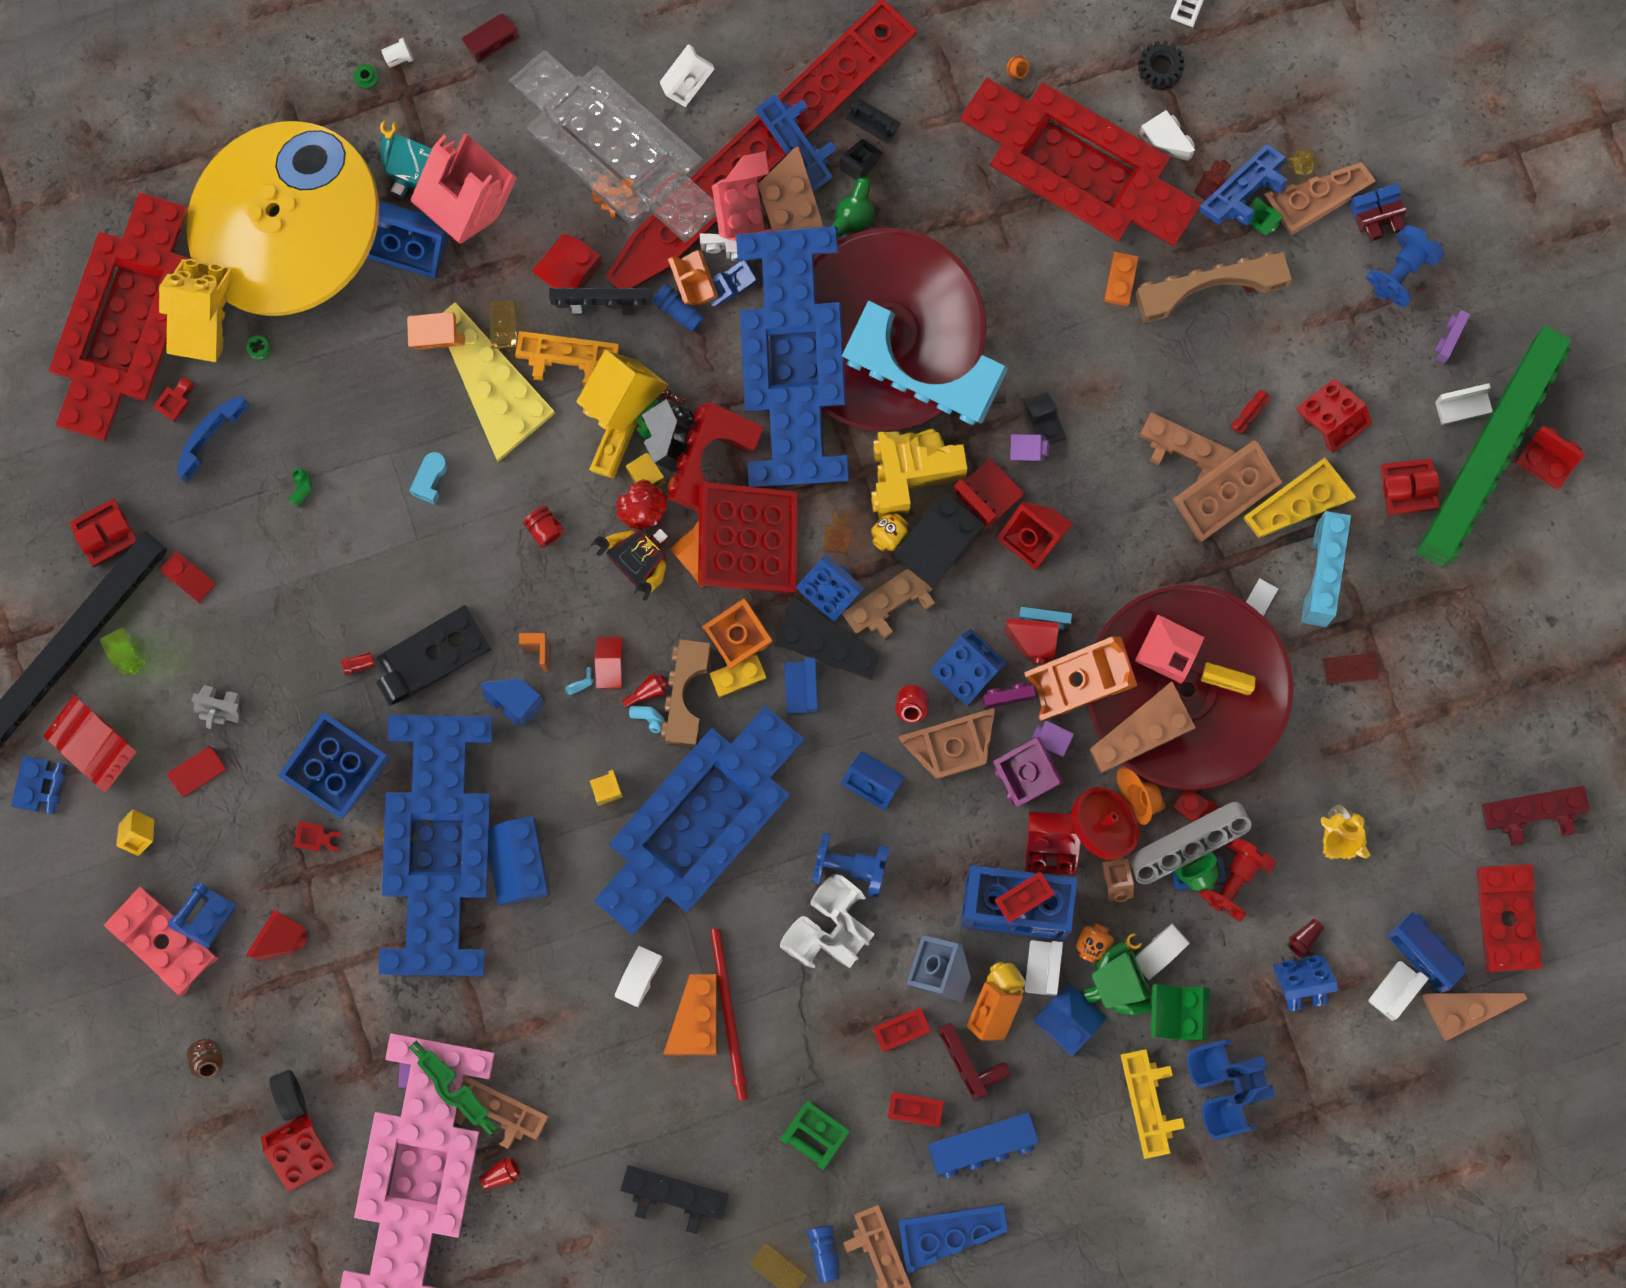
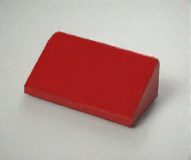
(196, 771)

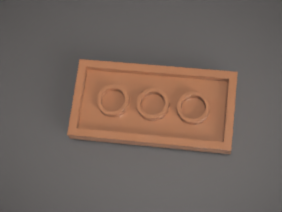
(1227, 490)

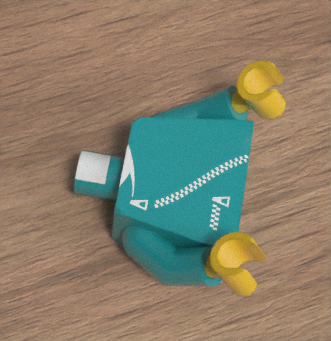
(402, 160)

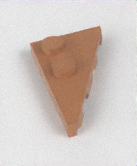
(1462, 1011)

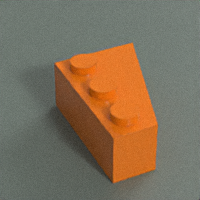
(696, 1019)

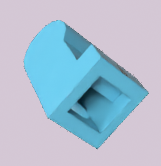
(428, 476)

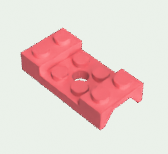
(141, 923)

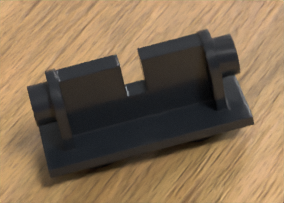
(872, 120)

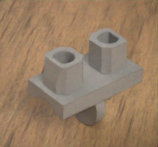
(216, 710)

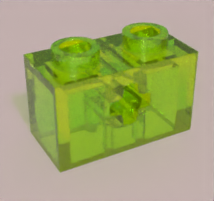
(123, 652)

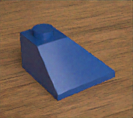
(1069, 1019)

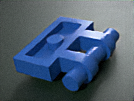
(31, 784)

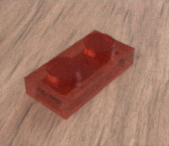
(1350, 668)

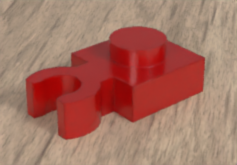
(311, 836)

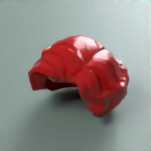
(642, 505)

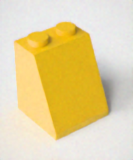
(619, 391)

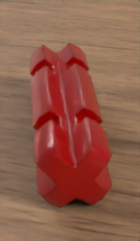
(1250, 412)

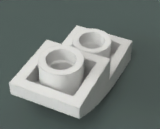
(714, 244)
(1161, 951)
(637, 976)

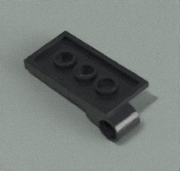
(411, 670)

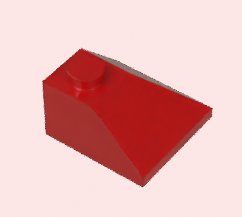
(568, 264)
(1034, 533)
(1033, 639)
(278, 938)

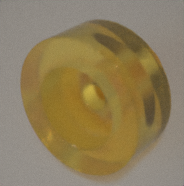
(1302, 162)

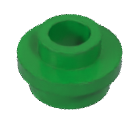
(367, 83)

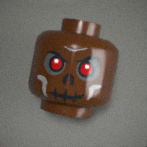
(204, 1058)

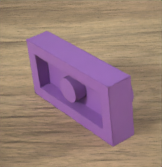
(1447, 344)

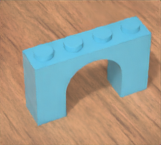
(1331, 543)

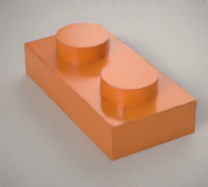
(1121, 279)

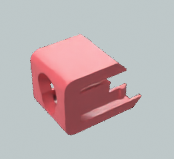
(462, 188)

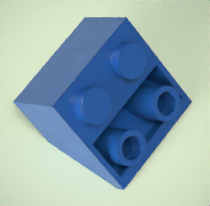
(515, 697)

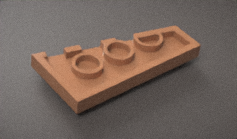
(1319, 196)
(1147, 728)

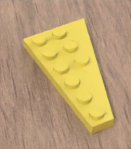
(499, 393)

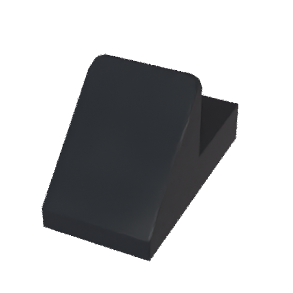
(1044, 417)

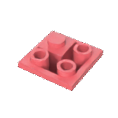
(1169, 649)

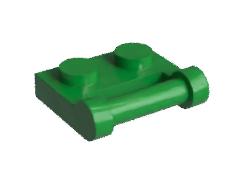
(821, 1128)

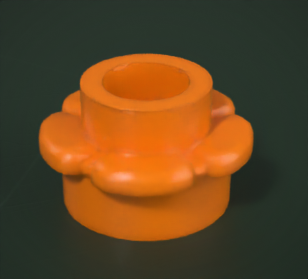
(1017, 67)

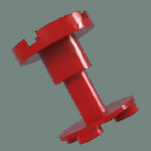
(1242, 870)

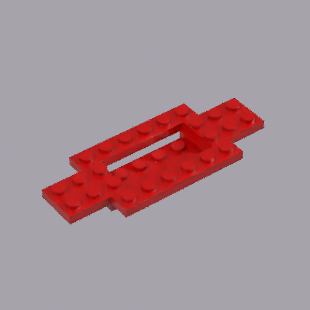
(1072, 171)
(130, 330)

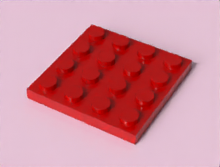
(747, 538)

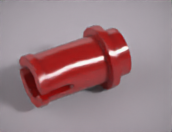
(357, 663)

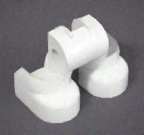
(833, 900)

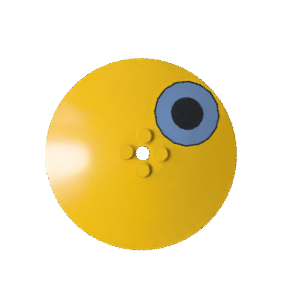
(313, 241)

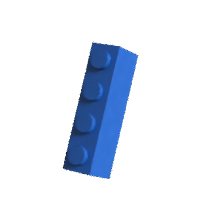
(982, 1144)

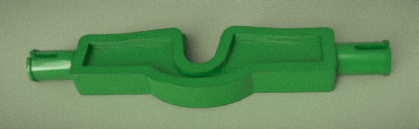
(463, 1098)

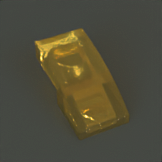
(502, 324)

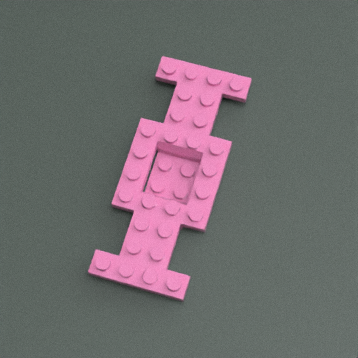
(428, 1172)

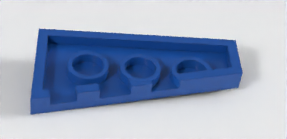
(941, 1234)

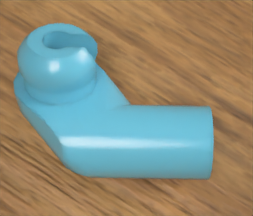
(650, 715)

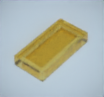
(777, 1268)

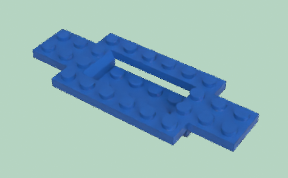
(707, 826)

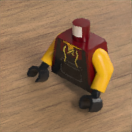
(636, 557)

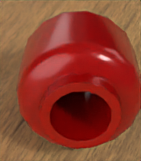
(912, 703)

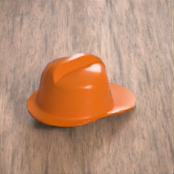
(1141, 795)

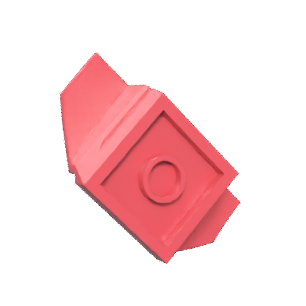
(738, 198)

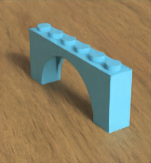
(967, 395)

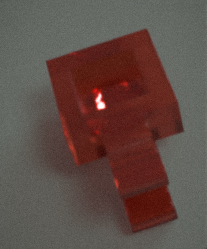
(1213, 179)

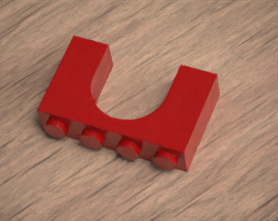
(710, 424)

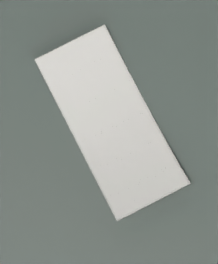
(1262, 596)

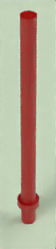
(739, 1080)

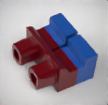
(1378, 209)

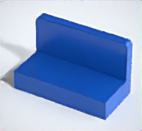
(801, 687)
(872, 780)

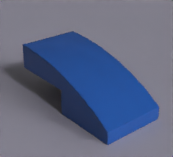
(733, 282)

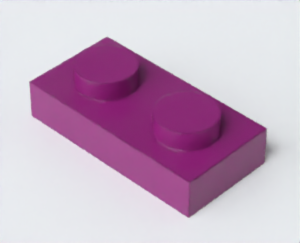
(1019, 693)

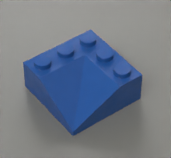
(334, 766)

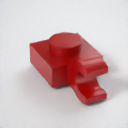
(172, 402)

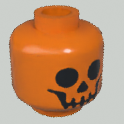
(1094, 942)

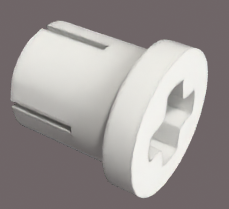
(397, 53)

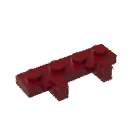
(1556, 805)

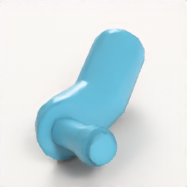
(580, 685)

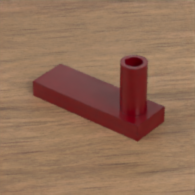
(974, 1082)

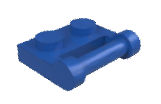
(209, 920)

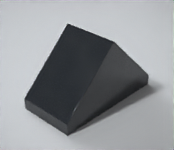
(859, 159)

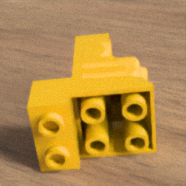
(194, 309)
(912, 463)

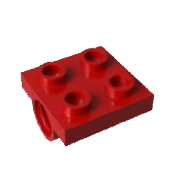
(1410, 487)
(103, 533)

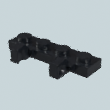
(590, 297)
(653, 1188)

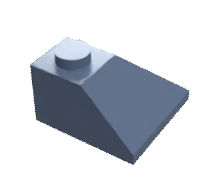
(940, 969)

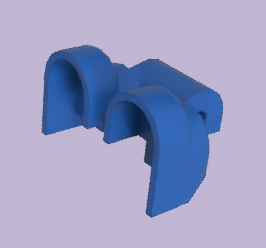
(1225, 1114)

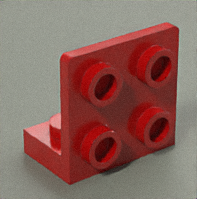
(1335, 414)
(1550, 457)
(988, 493)
(296, 1152)

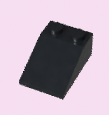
(938, 540)

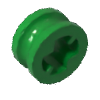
(261, 354)

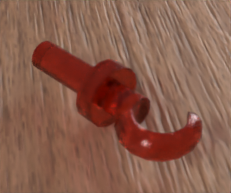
(668, 395)

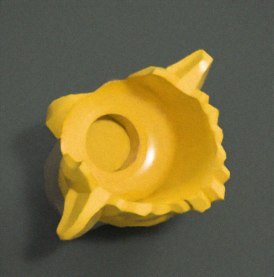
(1344, 834)

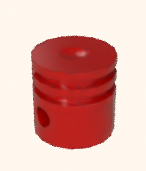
(543, 526)

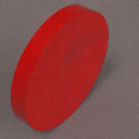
(1105, 823)

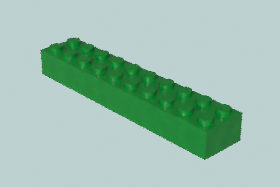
(1491, 450)

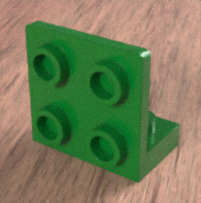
(1180, 1013)

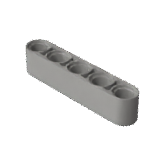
(1190, 843)

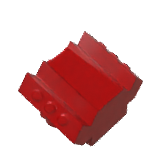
(90, 743)

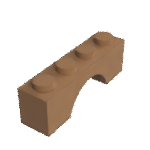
(691, 661)

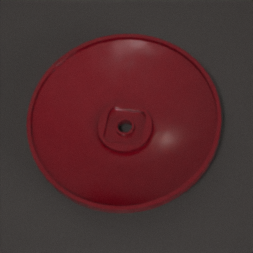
(936, 320)
(1230, 727)

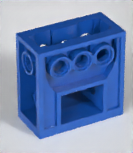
(1038, 922)

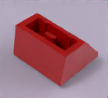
(1051, 844)

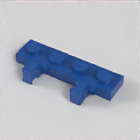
(783, 126)
(1231, 196)

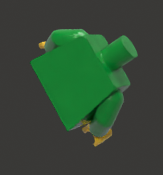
(1120, 981)

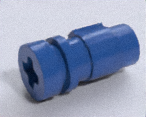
(673, 304)
(824, 1255)

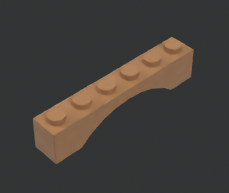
(1262, 274)

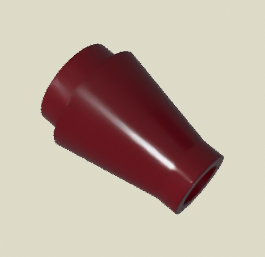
(1305, 939)

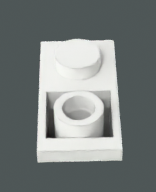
(1165, 135)

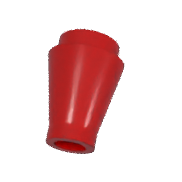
(500, 1174)

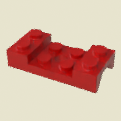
(1501, 891)

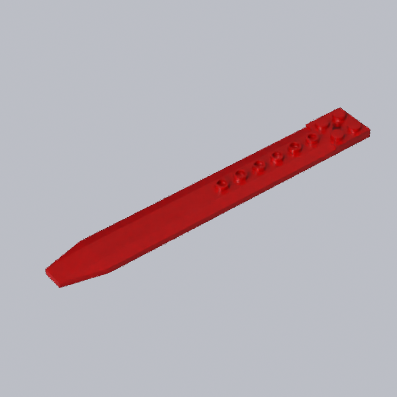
(821, 87)

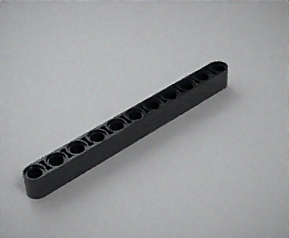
(78, 633)

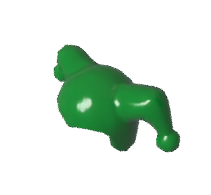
(855, 211)

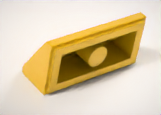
(1228, 679)

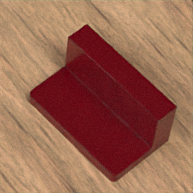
(490, 37)

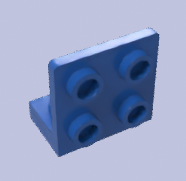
(968, 666)

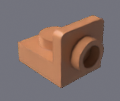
(1118, 880)

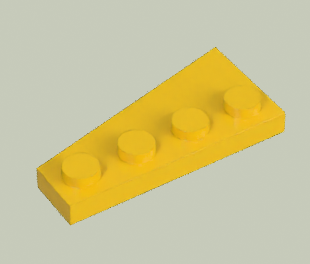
(1303, 498)

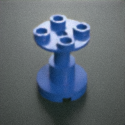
(1414, 253)
(861, 867)

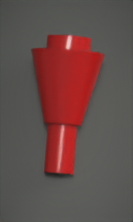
(650, 688)

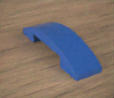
(229, 410)

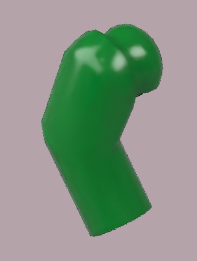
(303, 486)

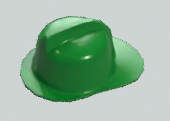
(1200, 873)

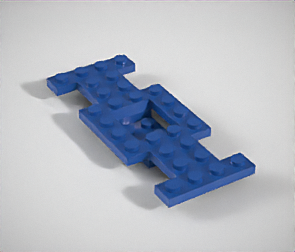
(804, 356)
(444, 862)

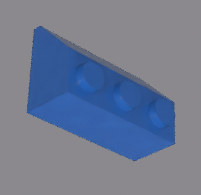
(408, 240)
(517, 861)
(1427, 952)

